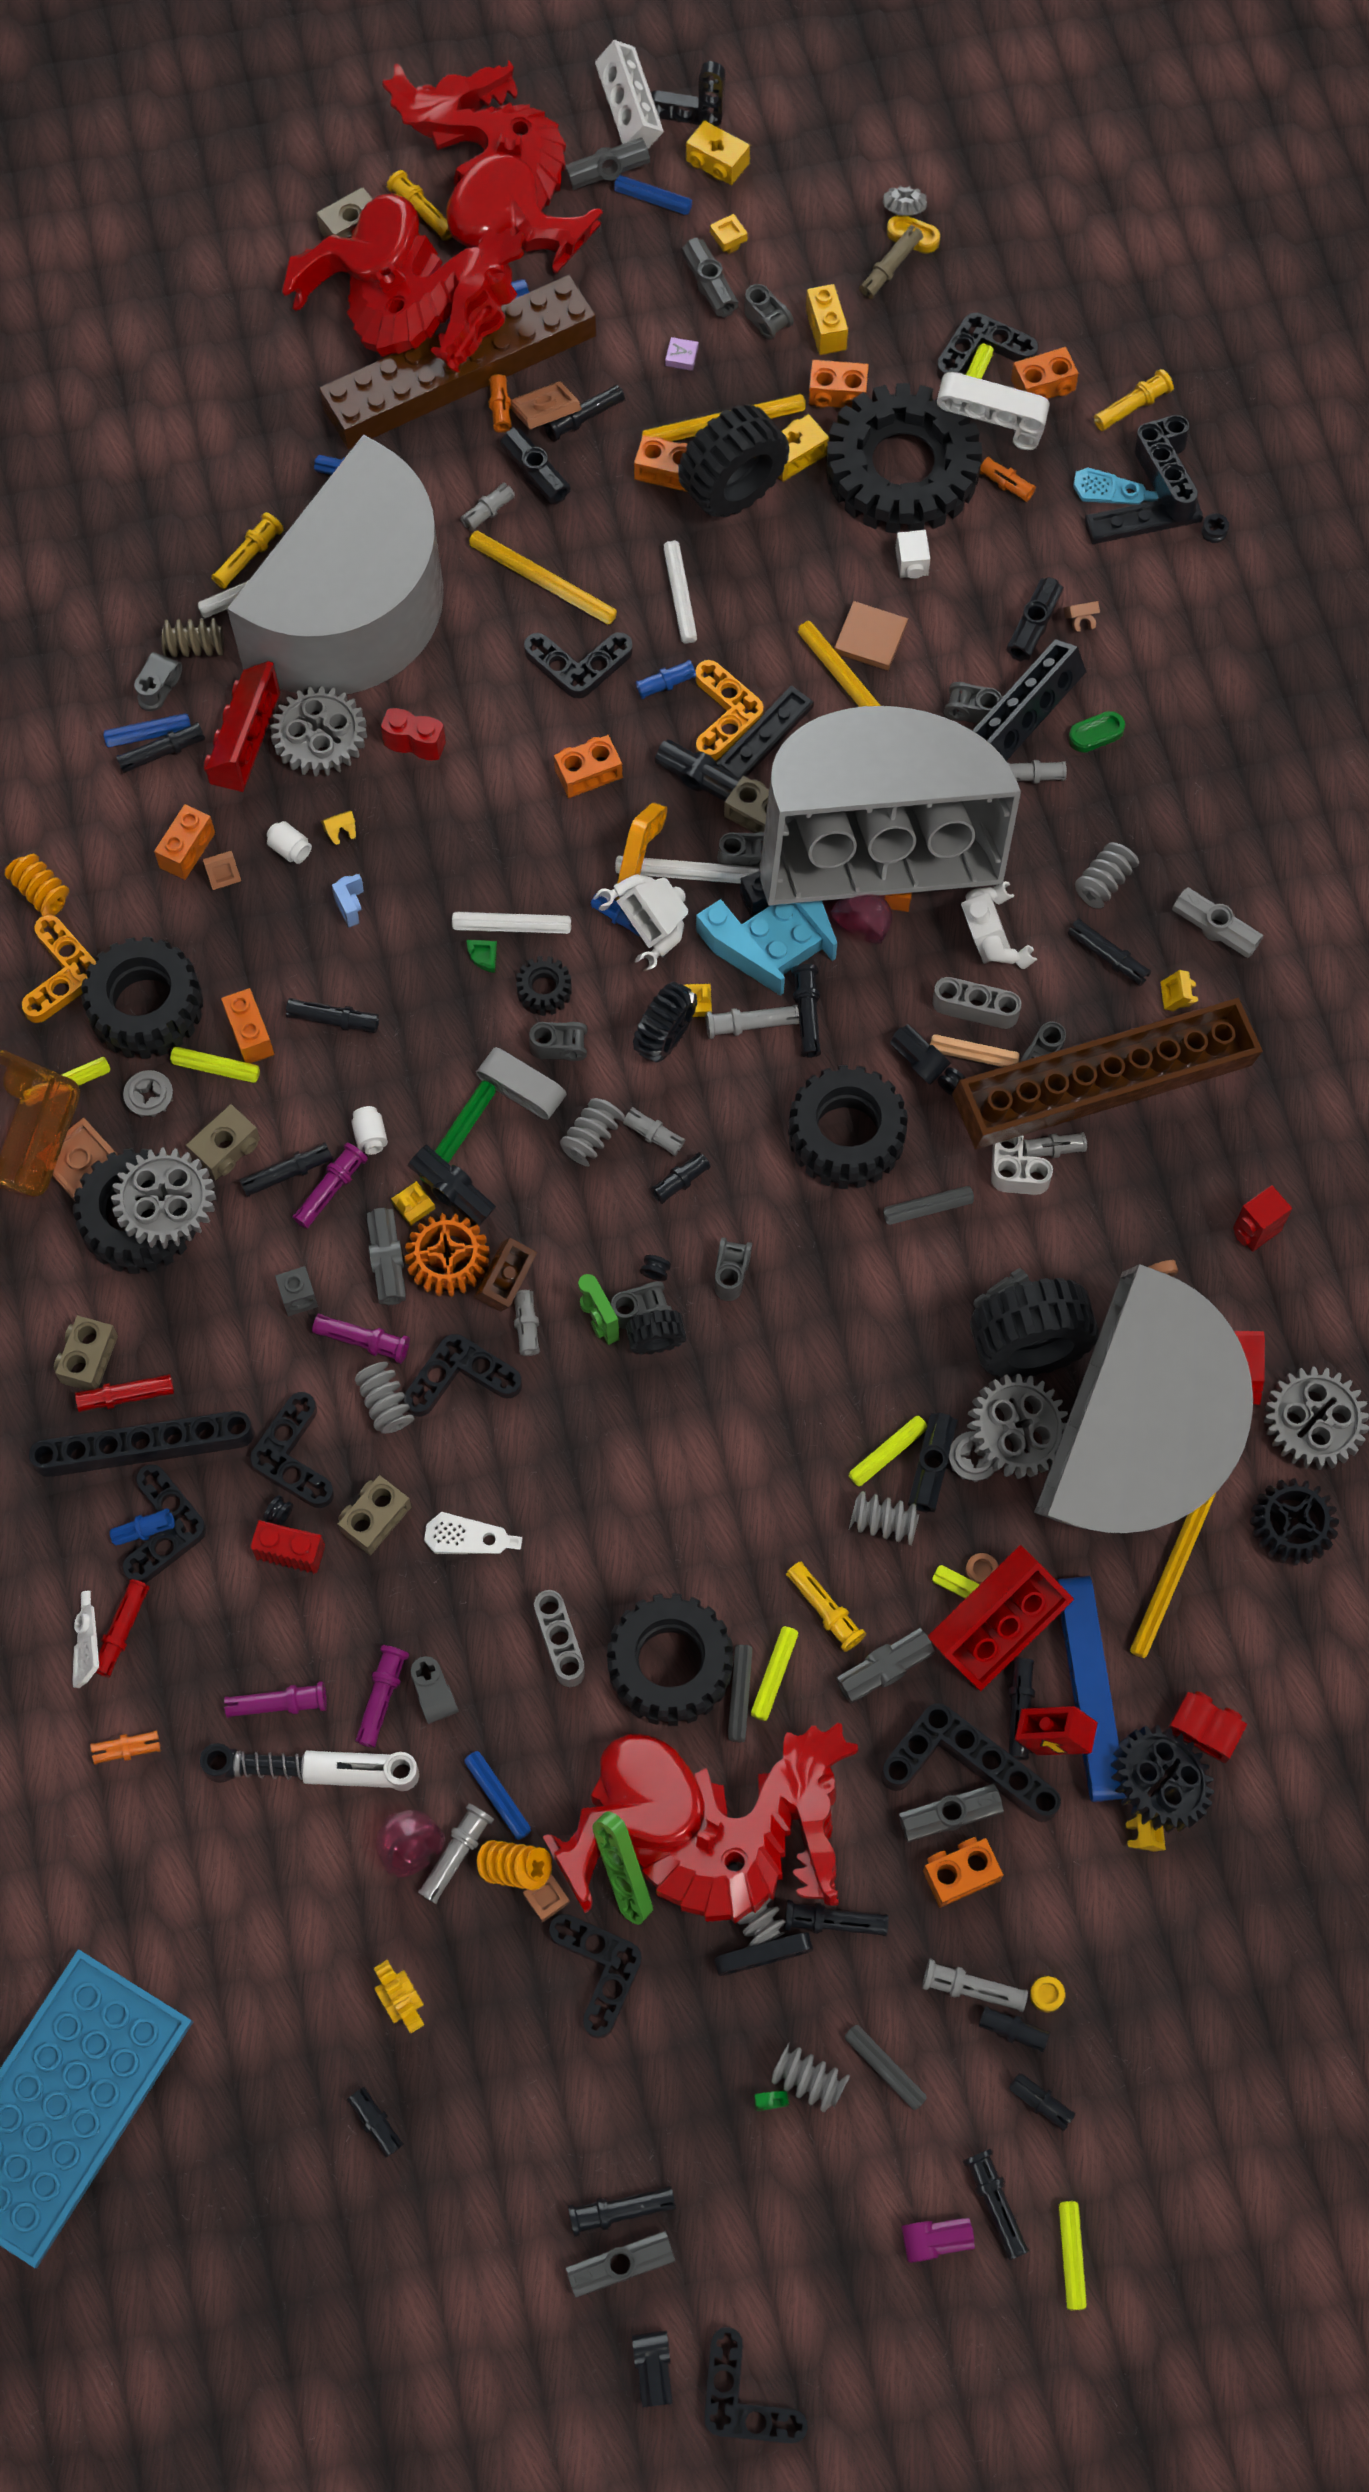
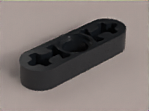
(763, 1954)

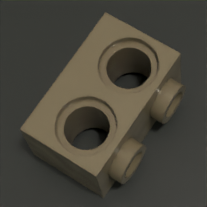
(752, 814)
(94, 1355)
(381, 1519)

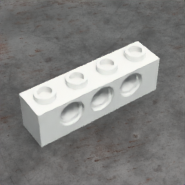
(628, 94)

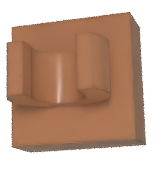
(1080, 612)
(222, 870)
(547, 1899)

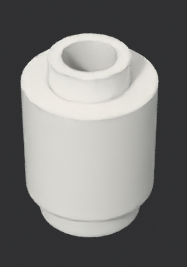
(288, 842)
(369, 1130)

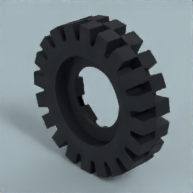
(873, 420)

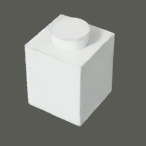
(912, 554)

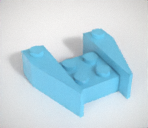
(769, 941)

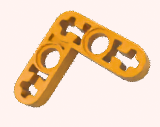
(735, 709)
(641, 832)
(68, 975)

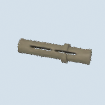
(884, 270)

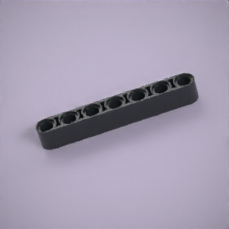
(128, 1437)

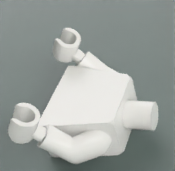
(653, 910)
(988, 929)

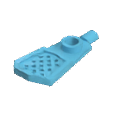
(1111, 487)

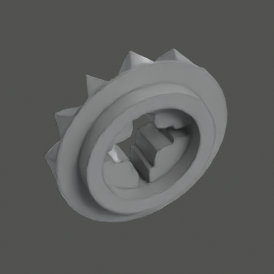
(905, 201)
(143, 1082)
(962, 1447)

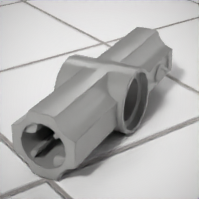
(1202, 912)

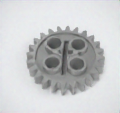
(318, 731)
(162, 1224)
(992, 1431)
(1339, 1437)

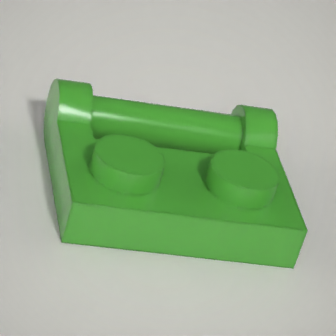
(596, 1303)

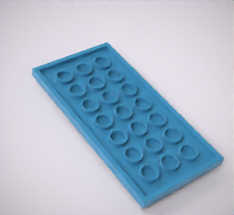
(73, 2094)

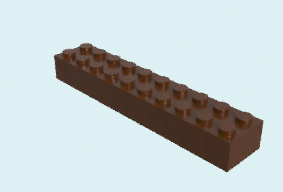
(419, 382)
(1106, 1073)

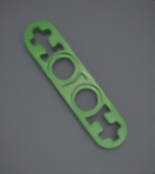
(622, 1867)

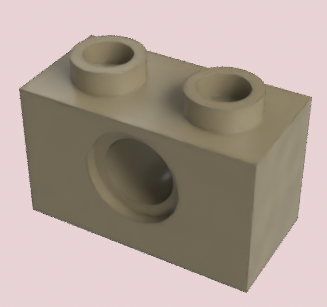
(343, 215)
(227, 1126)

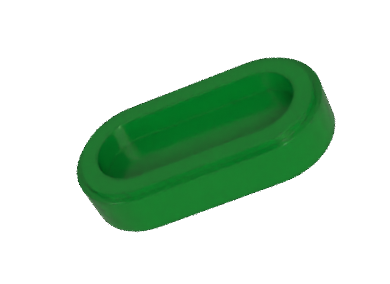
(1096, 731)

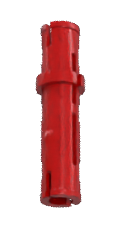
(128, 1392)
(122, 1623)

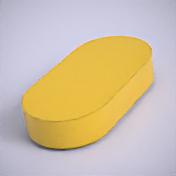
(899, 224)

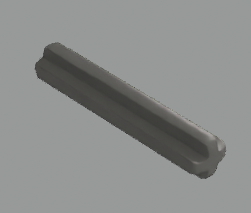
(928, 1205)
(740, 1693)
(885, 2067)

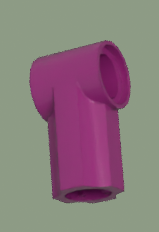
(928, 2240)

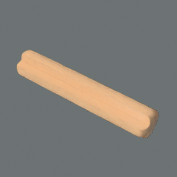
(974, 1051)

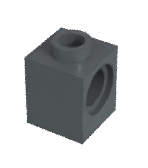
(296, 1291)

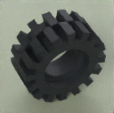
(544, 1001)
(656, 1332)

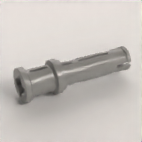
(737, 1021)
(463, 1839)
(958, 1982)

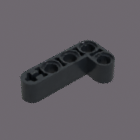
(1157, 452)

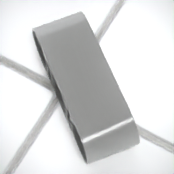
(966, 991)
(521, 1083)
(555, 1623)

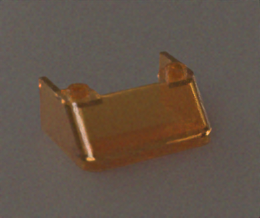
(38, 1124)

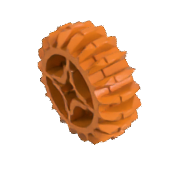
(419, 1257)

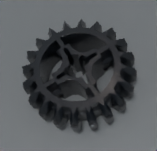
(665, 1022)
(1284, 1513)

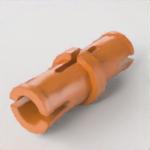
(500, 403)
(1022, 489)
(125, 1747)

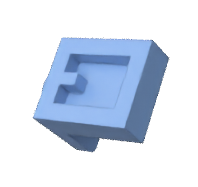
(345, 897)

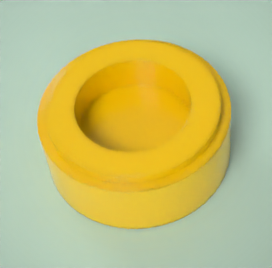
(1047, 1994)

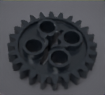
(1183, 1792)

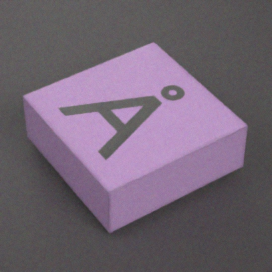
(681, 354)

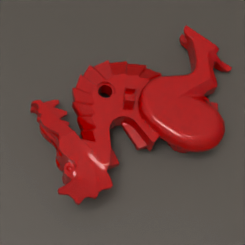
(514, 173)
(399, 286)
(689, 1840)

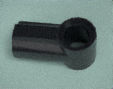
(924, 1057)
(652, 2361)

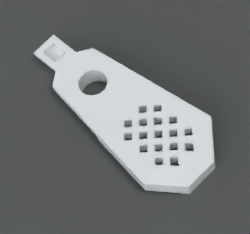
(472, 1537)
(86, 1650)

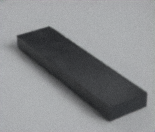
(1133, 521)
(766, 733)

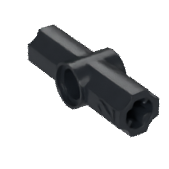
(527, 455)
(1029, 630)
(696, 769)
(451, 1185)
(936, 1444)

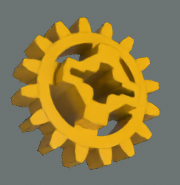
(398, 1996)

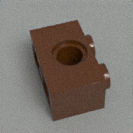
(505, 1274)

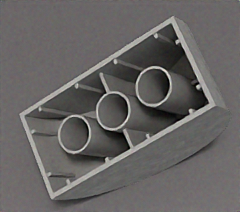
(349, 583)
(885, 808)
(1154, 1413)

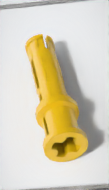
(403, 186)
(1144, 394)
(255, 542)
(833, 1616)

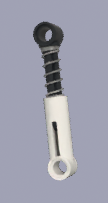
(314, 1767)

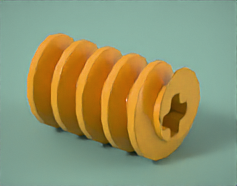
(37, 884)
(514, 1864)

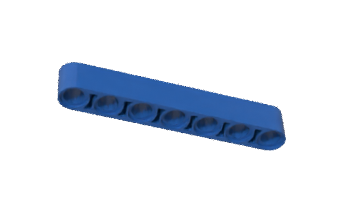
(1091, 1684)

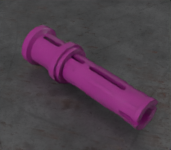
(337, 1174)
(374, 1340)
(385, 1681)
(292, 1699)

